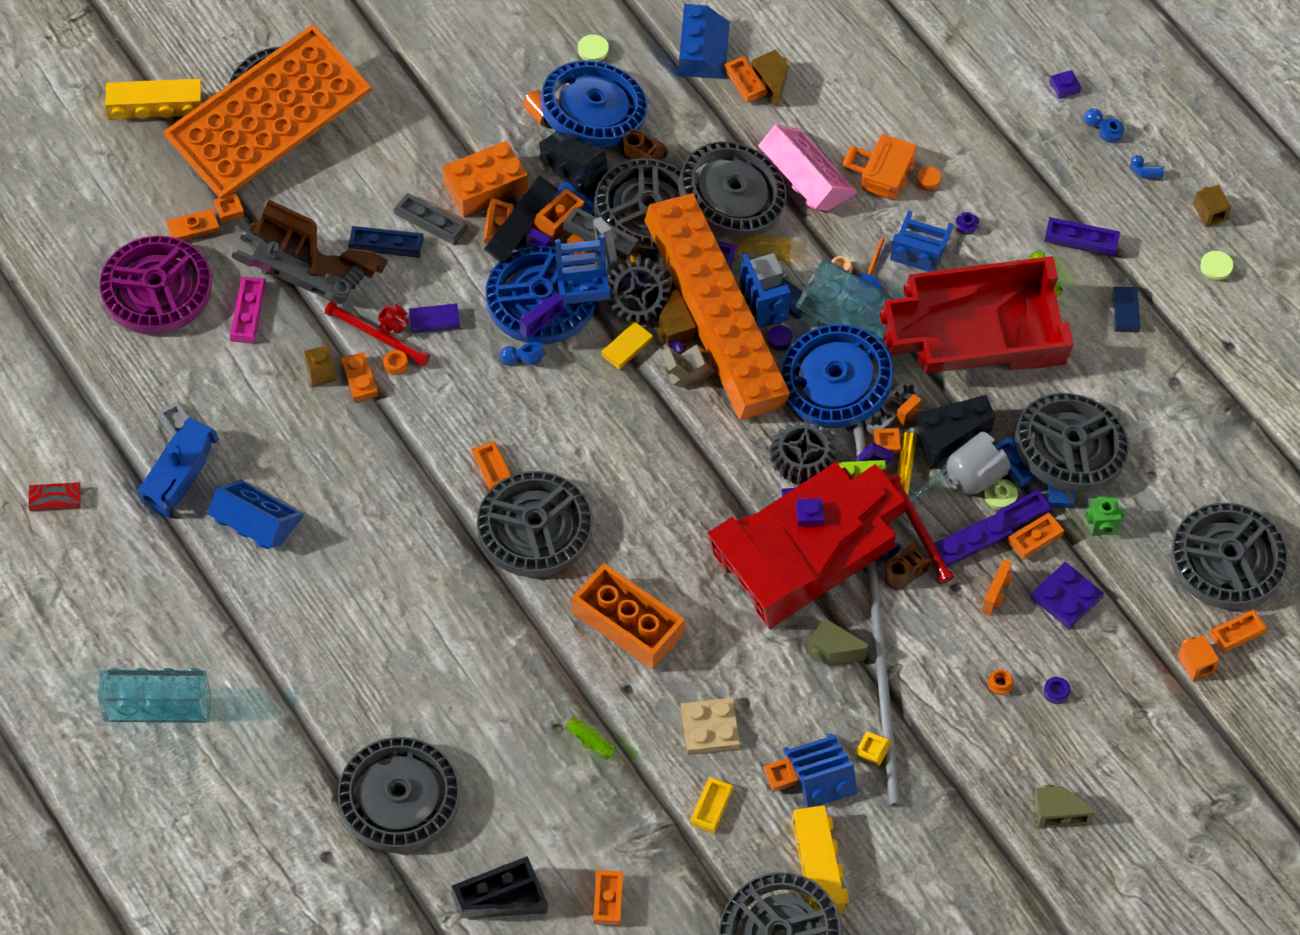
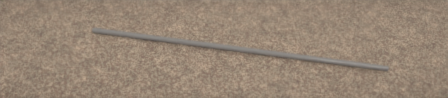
(880, 656)

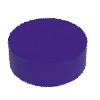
(780, 337)
(1056, 690)

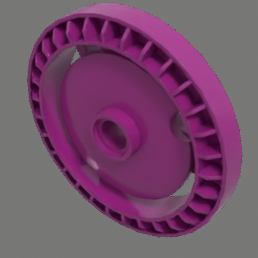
(154, 263)

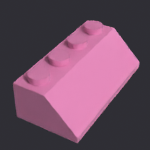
(806, 168)

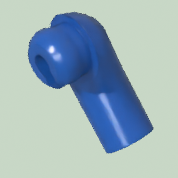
(1141, 169)

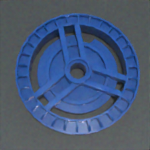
(593, 102)
(523, 291)
(831, 352)

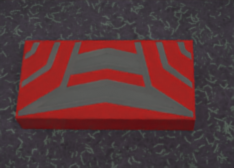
(54, 496)

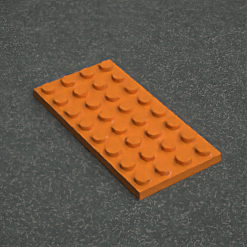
(267, 112)

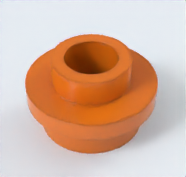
(1000, 675)

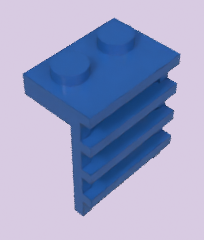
(917, 249)
(585, 281)
(766, 306)
(823, 771)

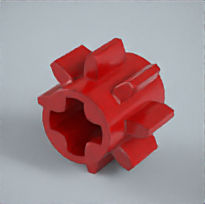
(392, 319)

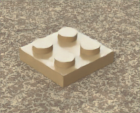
(710, 726)

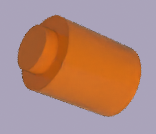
(532, 105)

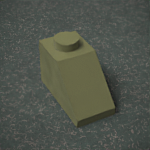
(835, 645)
(1060, 808)

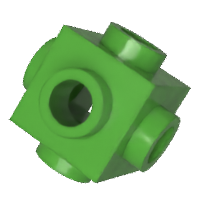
(1104, 516)

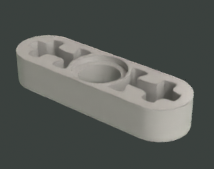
(894, 398)

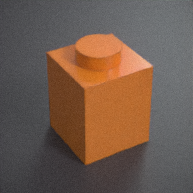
(1198, 657)

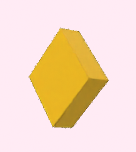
(873, 748)

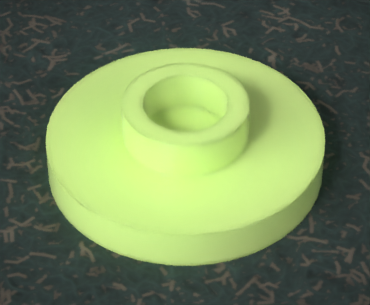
(593, 48)
(1216, 265)
(1000, 494)

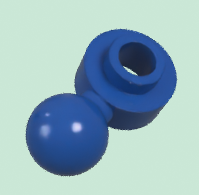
(1094, 118)
(528, 353)

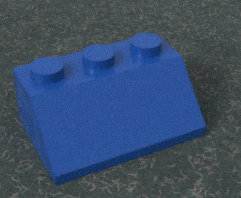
(703, 42)
(253, 513)

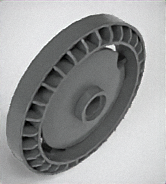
(652, 183)
(734, 189)
(1072, 440)
(534, 547)
(1217, 569)
(401, 812)
(780, 910)

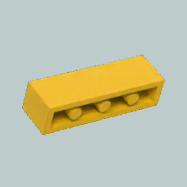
(152, 98)
(818, 853)

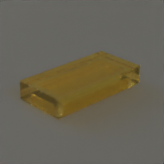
(767, 245)

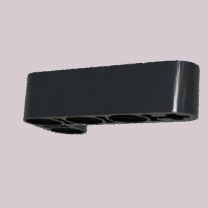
(520, 219)

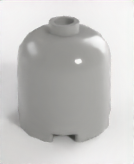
(976, 465)

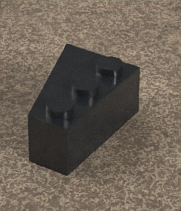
(574, 160)
(951, 426)
(501, 892)

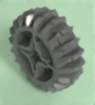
(649, 285)
(788, 447)

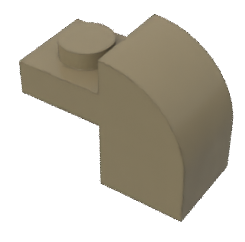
(688, 367)

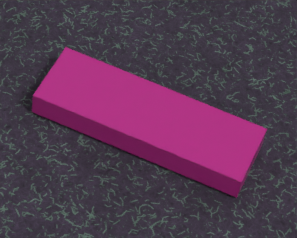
(248, 310)

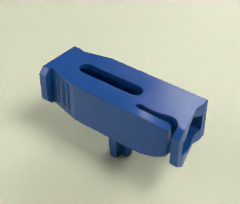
(179, 464)

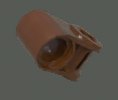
(639, 145)
(910, 564)

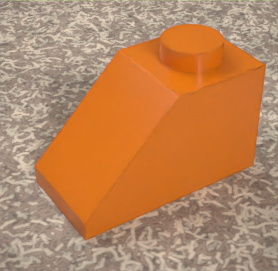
(552, 217)

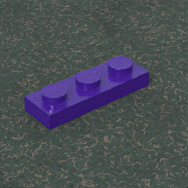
(1082, 236)
(973, 539)

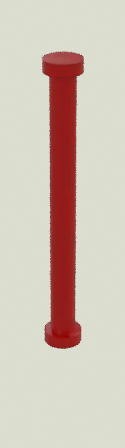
(332, 309)
(945, 574)

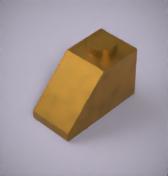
(773, 73)
(676, 321)

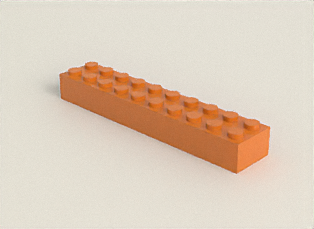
(717, 307)

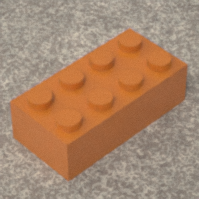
(628, 616)

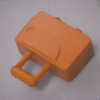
(887, 166)

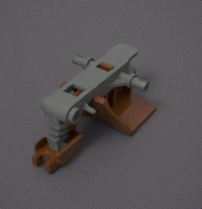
(289, 250)

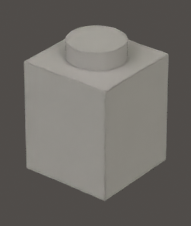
(768, 270)

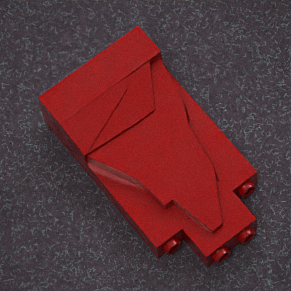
(980, 317)
(794, 564)

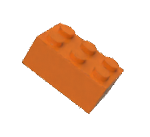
(484, 176)

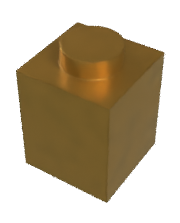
(1212, 205)
(320, 365)

